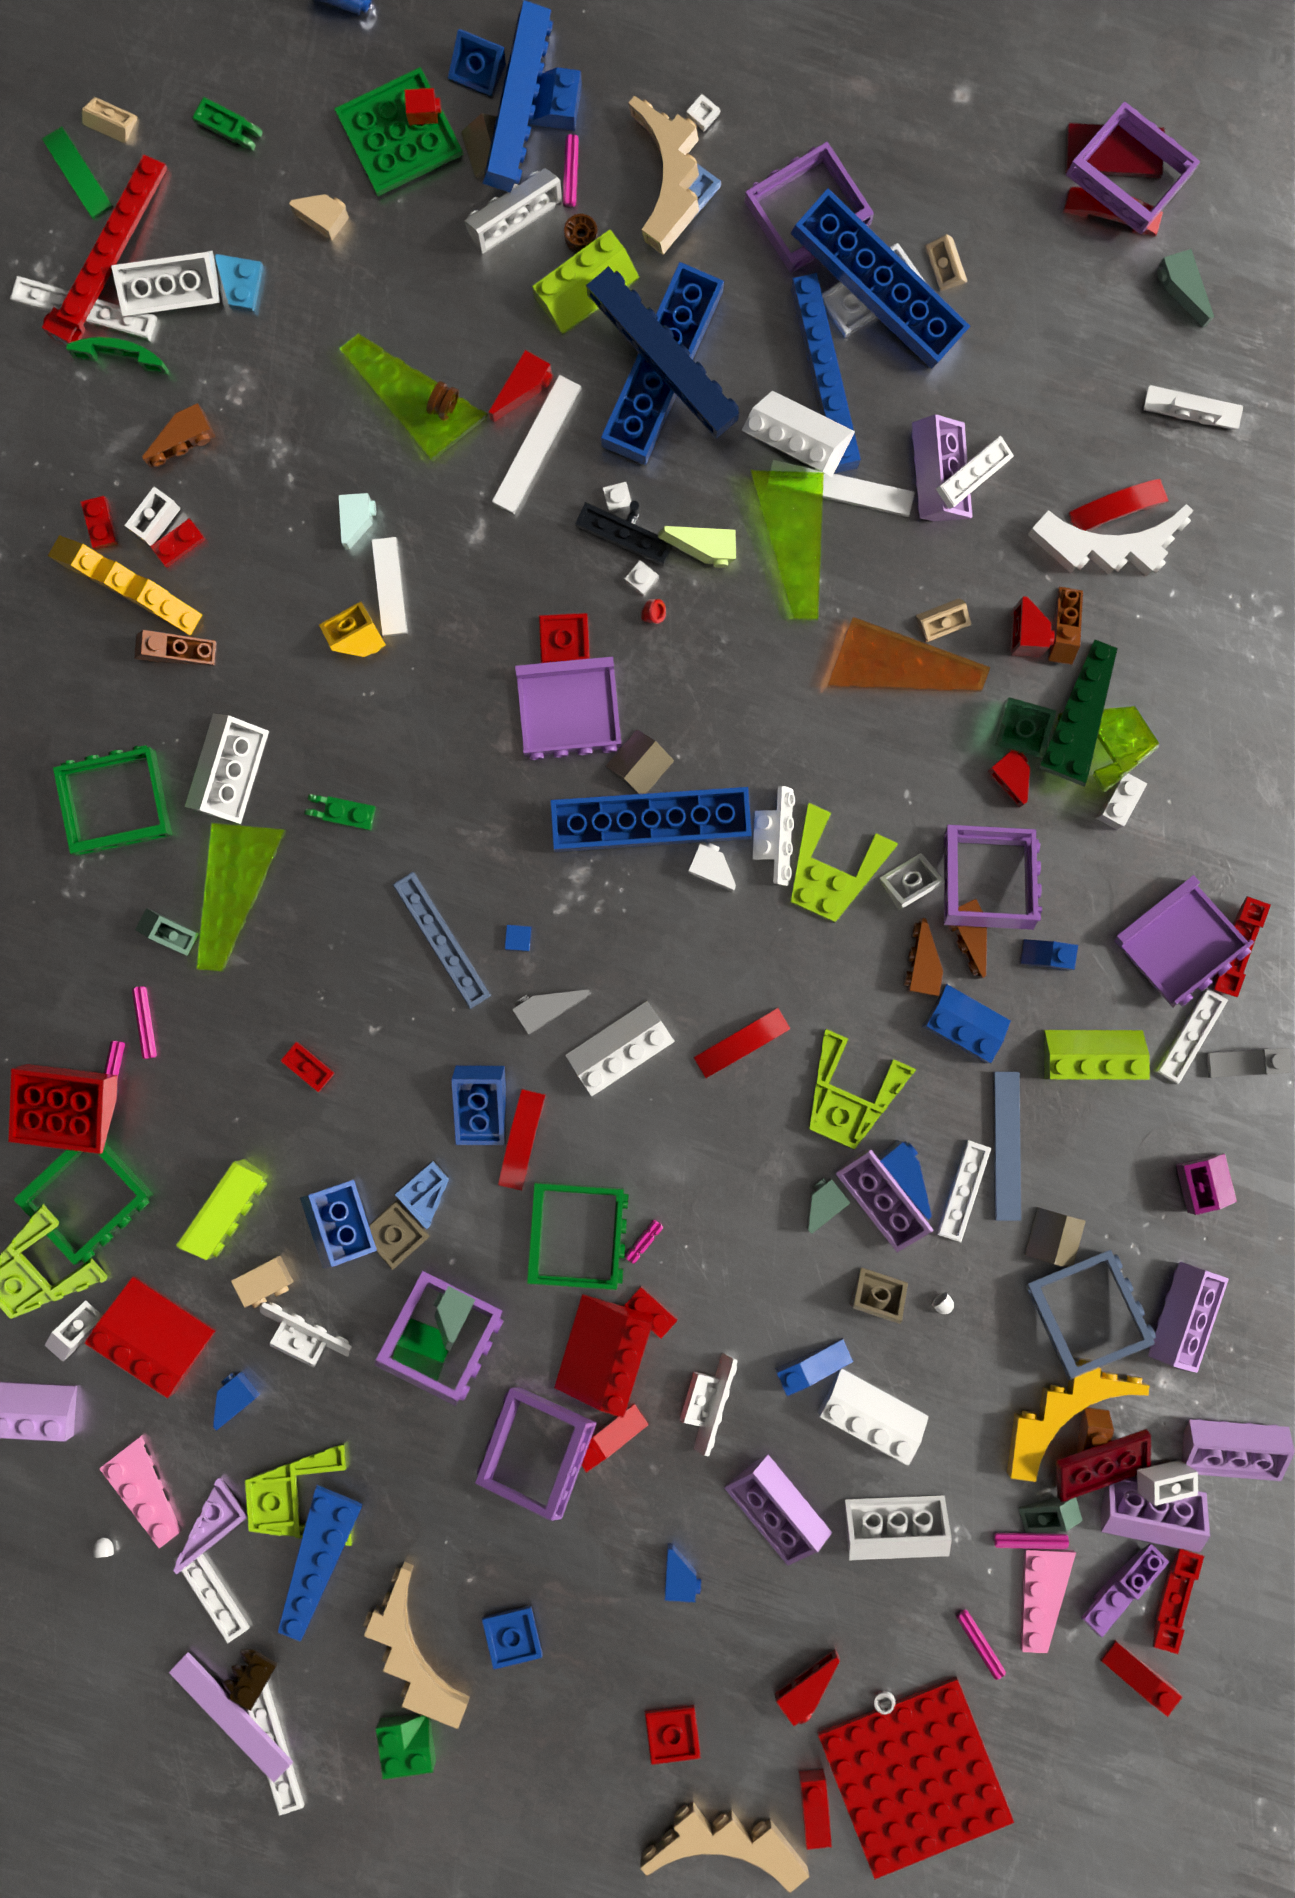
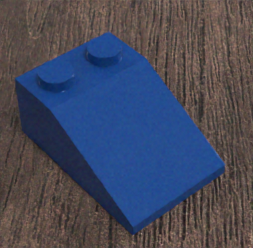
(479, 1105)
(906, 1170)

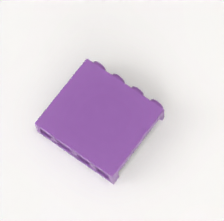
(568, 707)
(1183, 943)

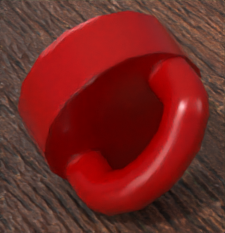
(653, 611)

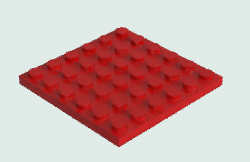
(915, 1778)

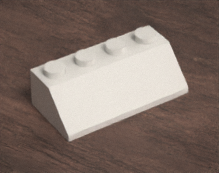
(514, 210)
(166, 283)
(798, 432)
(226, 768)
(619, 1048)
(873, 1416)
(897, 1527)

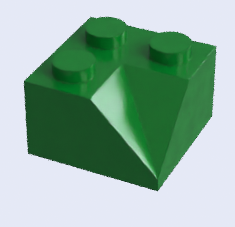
(405, 1745)

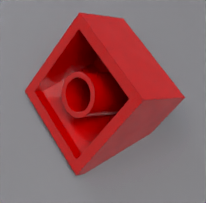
(1030, 630)

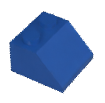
(557, 99)

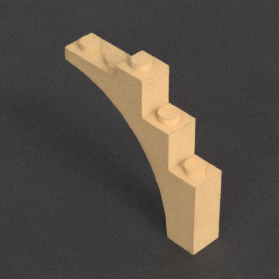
(676, 202)
(426, 1692)
(728, 1836)

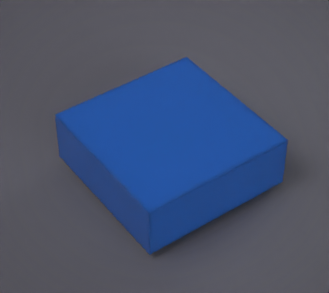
(518, 938)

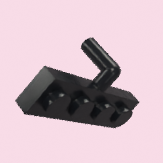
(624, 532)

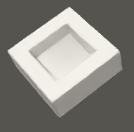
(703, 112)
(617, 497)
(641, 578)

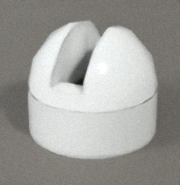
(943, 1303)
(103, 1548)
(881, 1707)

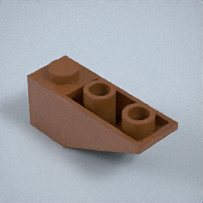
(182, 432)
(1066, 626)
(174, 648)
(972, 941)
(926, 969)
(1095, 1429)

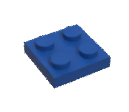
(512, 1637)

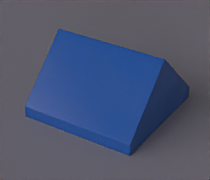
(477, 62)

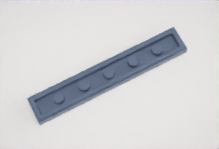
(441, 940)
(1007, 1146)

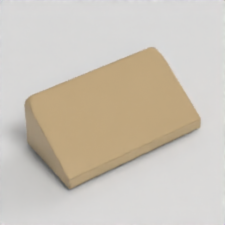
(108, 119)
(946, 262)
(944, 619)

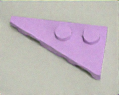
(218, 1518)

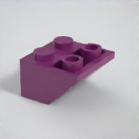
(1206, 1184)

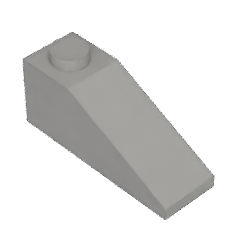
(542, 1009)

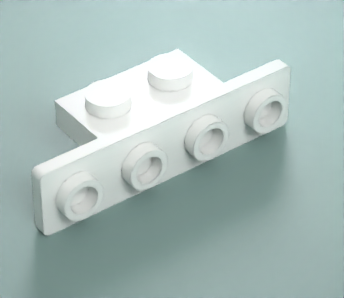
(1193, 407)
(773, 835)
(301, 1339)
(706, 1402)

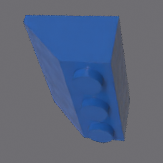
(967, 1024)
(338, 1224)

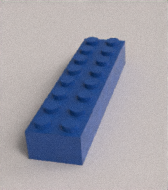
(879, 278)
(645, 396)
(651, 819)

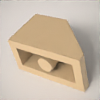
(321, 213)

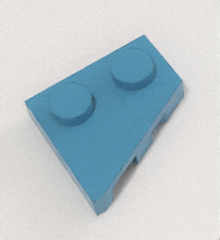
(240, 281)

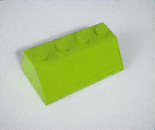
(564, 290)
(1096, 1055)
(223, 1209)

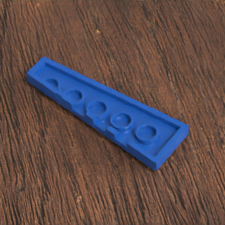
(323, 1540)

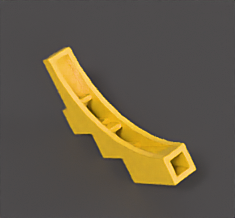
(124, 582)
(1033, 1433)

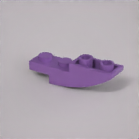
(1123, 1588)

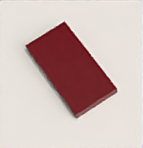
(1117, 155)
(1103, 1465)

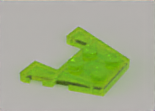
(1126, 741)

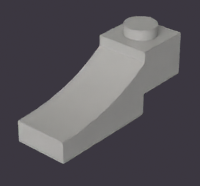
(1249, 1062)

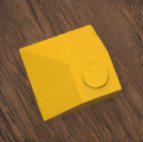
(352, 632)

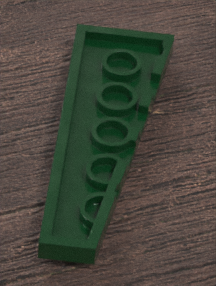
(1078, 728)

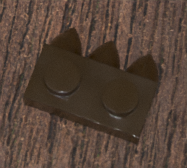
(251, 1678)

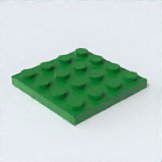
(385, 141)

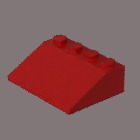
(61, 1107)
(150, 1337)
(604, 1354)

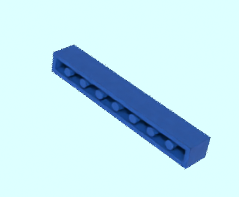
(517, 97)
(823, 361)

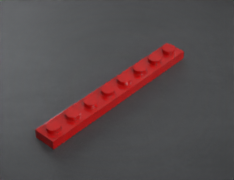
(111, 242)

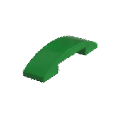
(77, 172)
(90, 347)

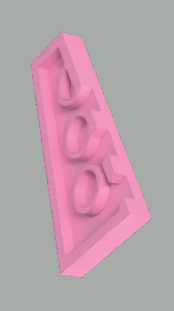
(137, 1484)
(1044, 1587)

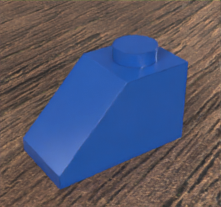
(1049, 954)
(232, 1398)
(681, 1577)

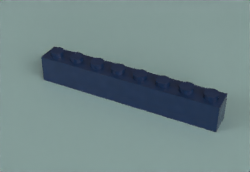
(662, 352)

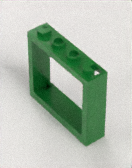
(94, 763)
(105, 1235)
(618, 1249)

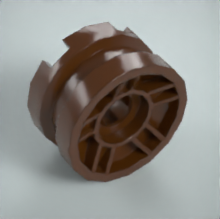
(582, 224)
(442, 400)

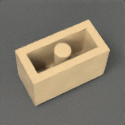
(263, 1281)

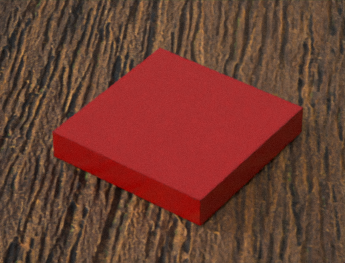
(564, 637)
(672, 1734)

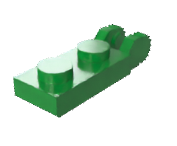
(225, 123)
(343, 812)

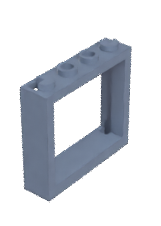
(1054, 1333)

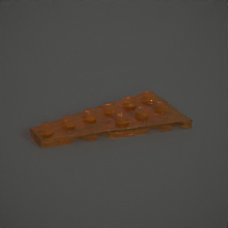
(893, 661)

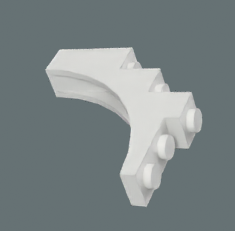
(1110, 552)

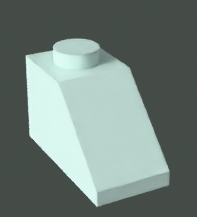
(355, 517)

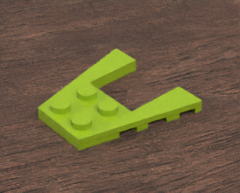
(823, 887)
(840, 1113)
(22, 1285)
(274, 1493)

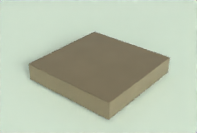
(396, 1234)

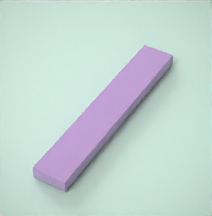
(231, 1717)

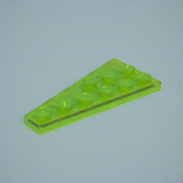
(794, 524)

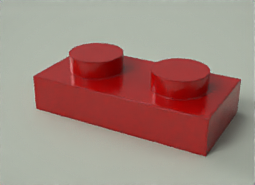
(99, 522)
(178, 543)
(307, 1066)
(646, 1303)

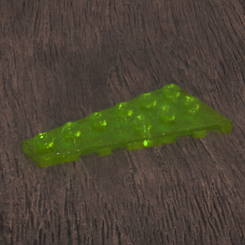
(407, 394)
(234, 877)

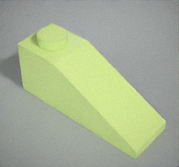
(704, 544)

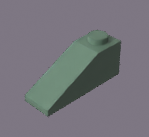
(1185, 285)

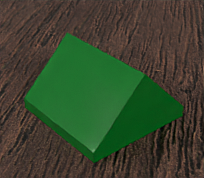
(421, 1349)

